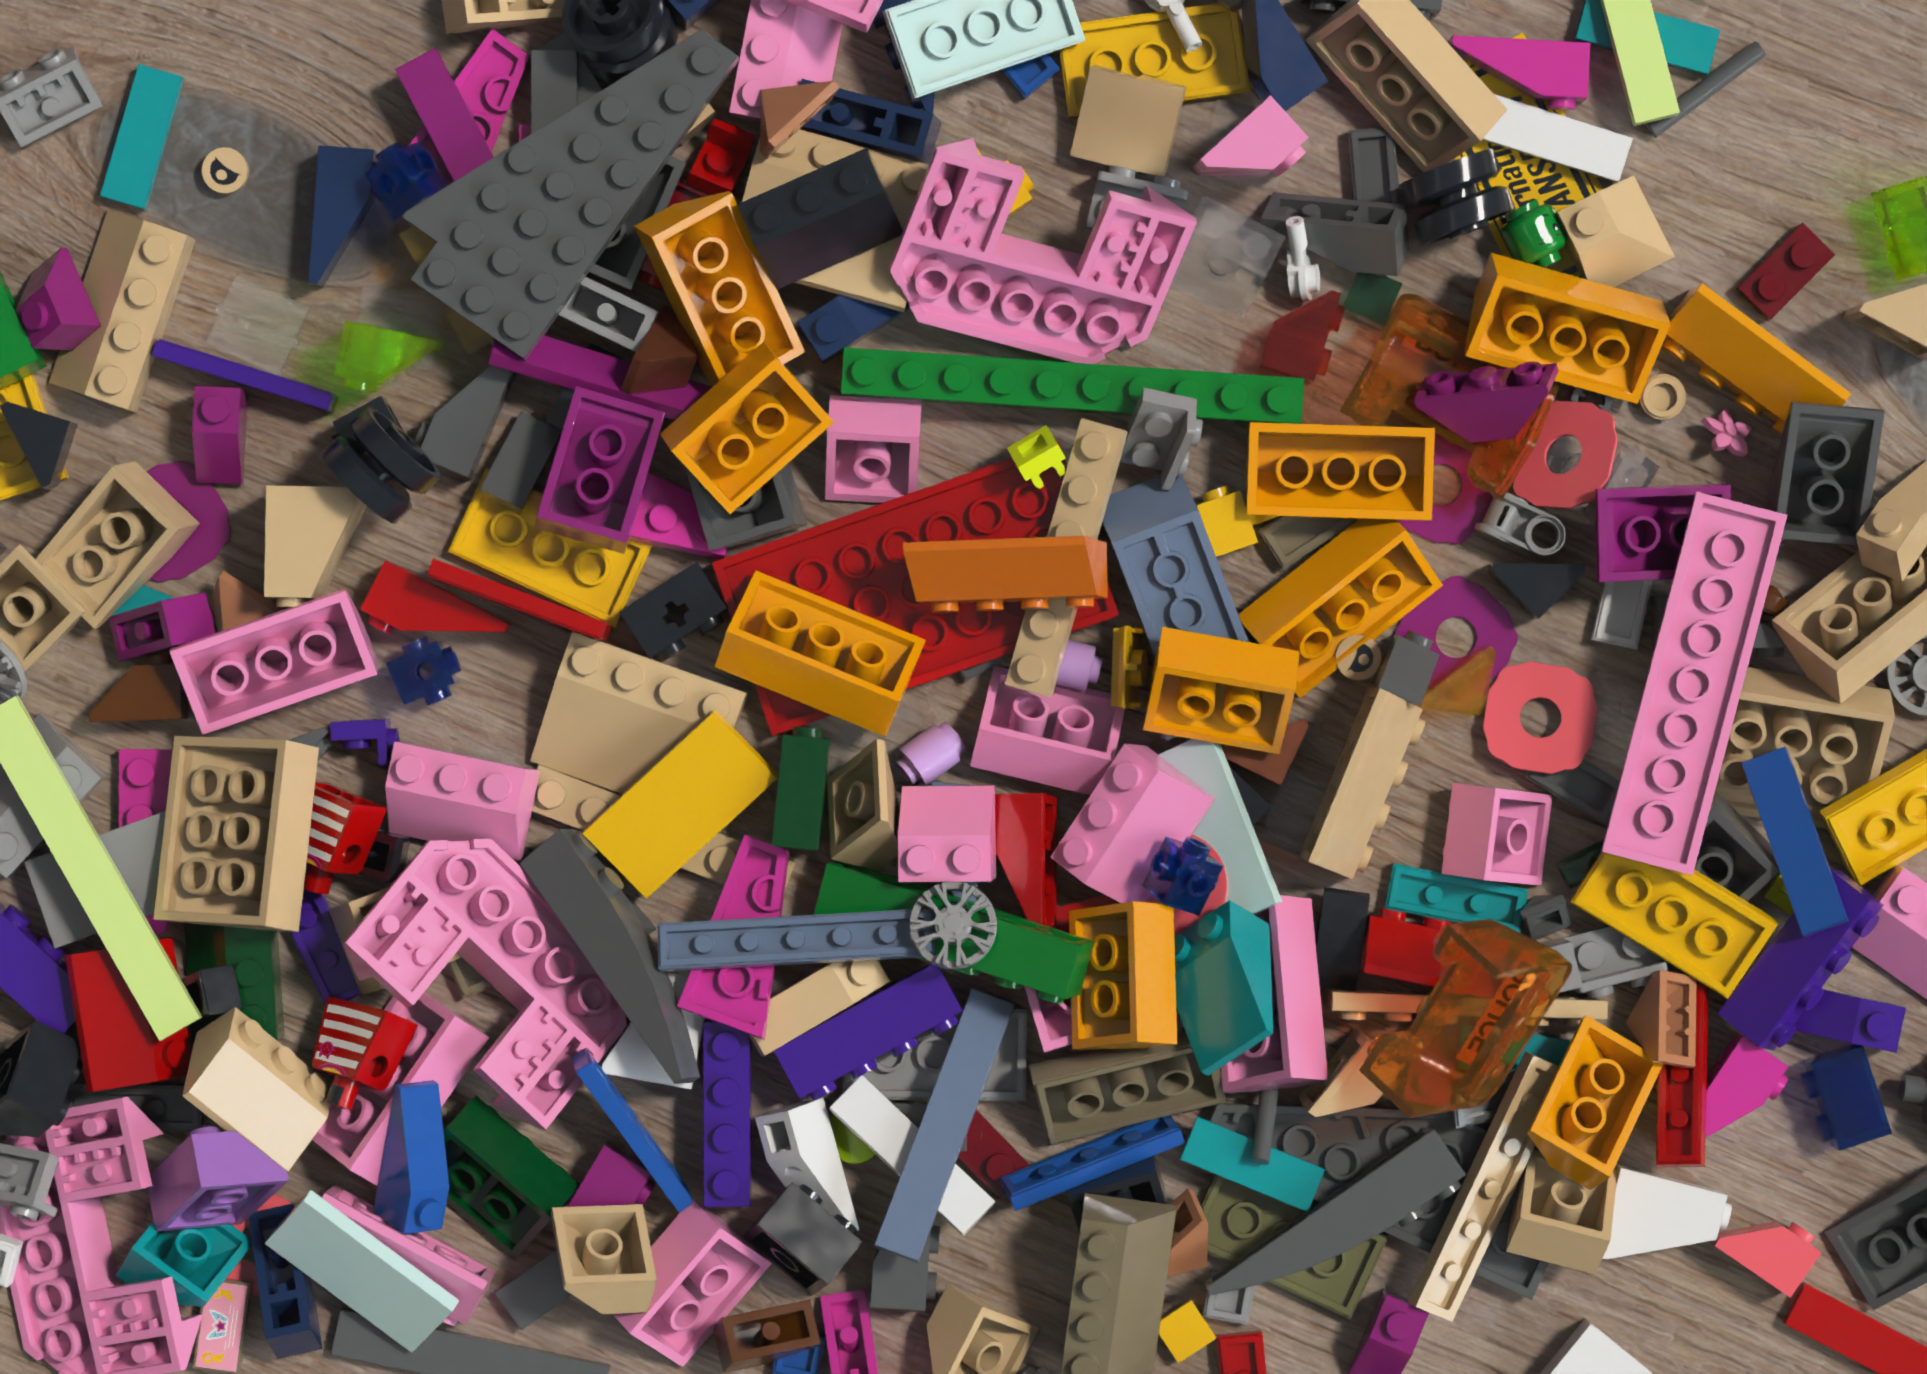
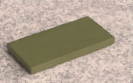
(1244, 1218)

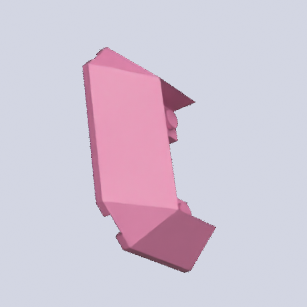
(1024, 293)
(491, 913)
(66, 1271)

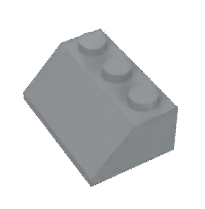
(17, 829)

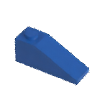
(414, 1161)

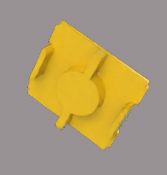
(1128, 667)

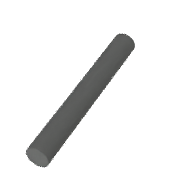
(1710, 86)
(1264, 1127)

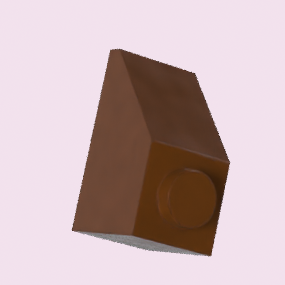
(145, 694)
(765, 1335)

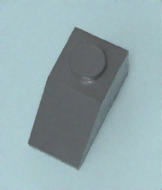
(1407, 667)

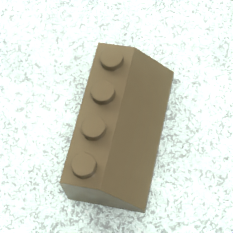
(1118, 1286)

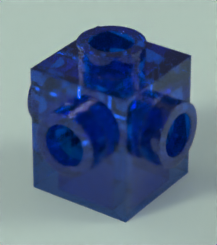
(404, 177)
(408, 677)
(1183, 874)

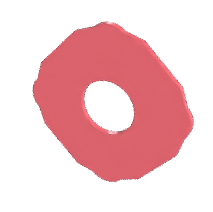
(1598, 442)
(1547, 754)

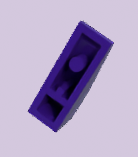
(1854, 1020)

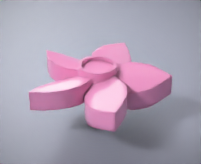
(1728, 433)

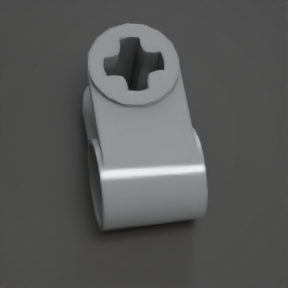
(1518, 525)

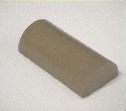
(1120, 1088)

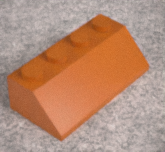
(1008, 571)

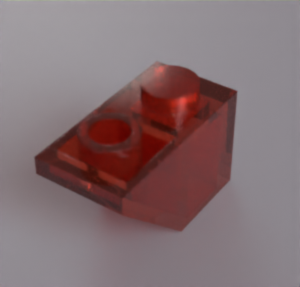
(1299, 339)

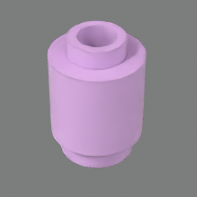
(1079, 666)
(930, 754)

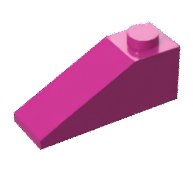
(1535, 67)
(1741, 1082)
(849, 1333)

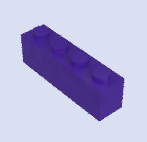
(1795, 969)
(34, 972)
(869, 1029)
(727, 1116)

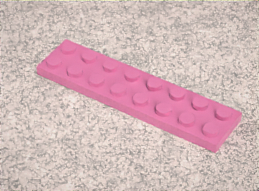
(1694, 683)

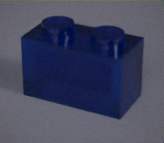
(1845, 1097)

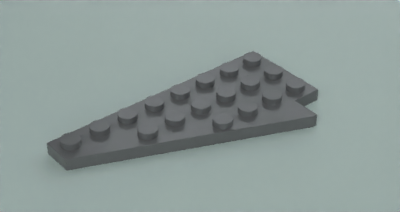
(544, 210)
(1360, 1137)

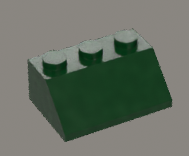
(256, 966)
(501, 1178)

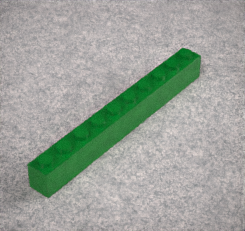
(1065, 385)

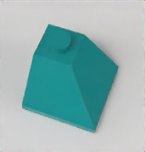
(193, 1257)

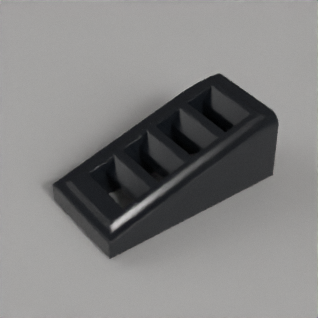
(213, 992)

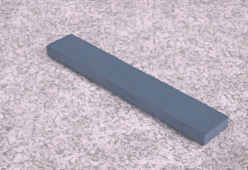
(790, 940)
(944, 1126)

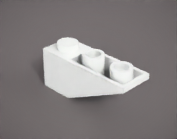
(804, 1151)

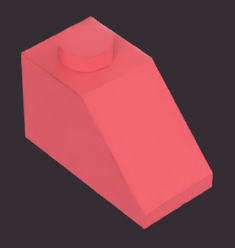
(1772, 1252)

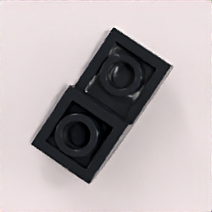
(1341, 937)

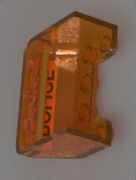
(1411, 346)
(1472, 1023)

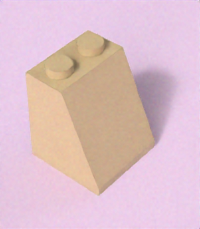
(306, 539)

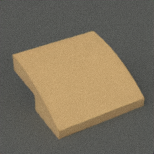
(1128, 120)

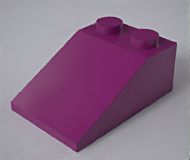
(599, 470)
(1644, 529)

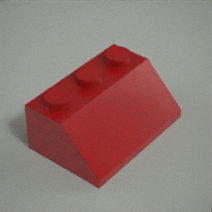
(1401, 947)
(112, 1029)

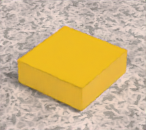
(1185, 1331)

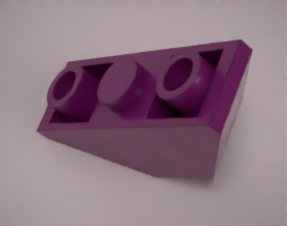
(1487, 401)

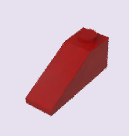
(414, 604)
(1024, 847)

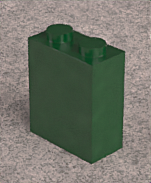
(801, 789)

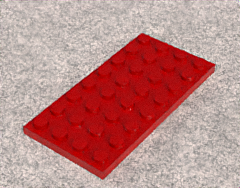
(864, 568)

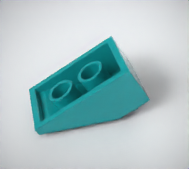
(1224, 984)

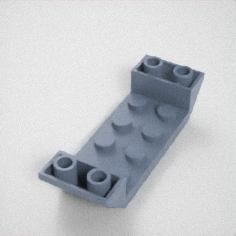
(1169, 562)

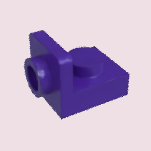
(360, 732)

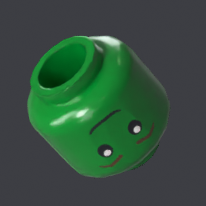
(1534, 234)

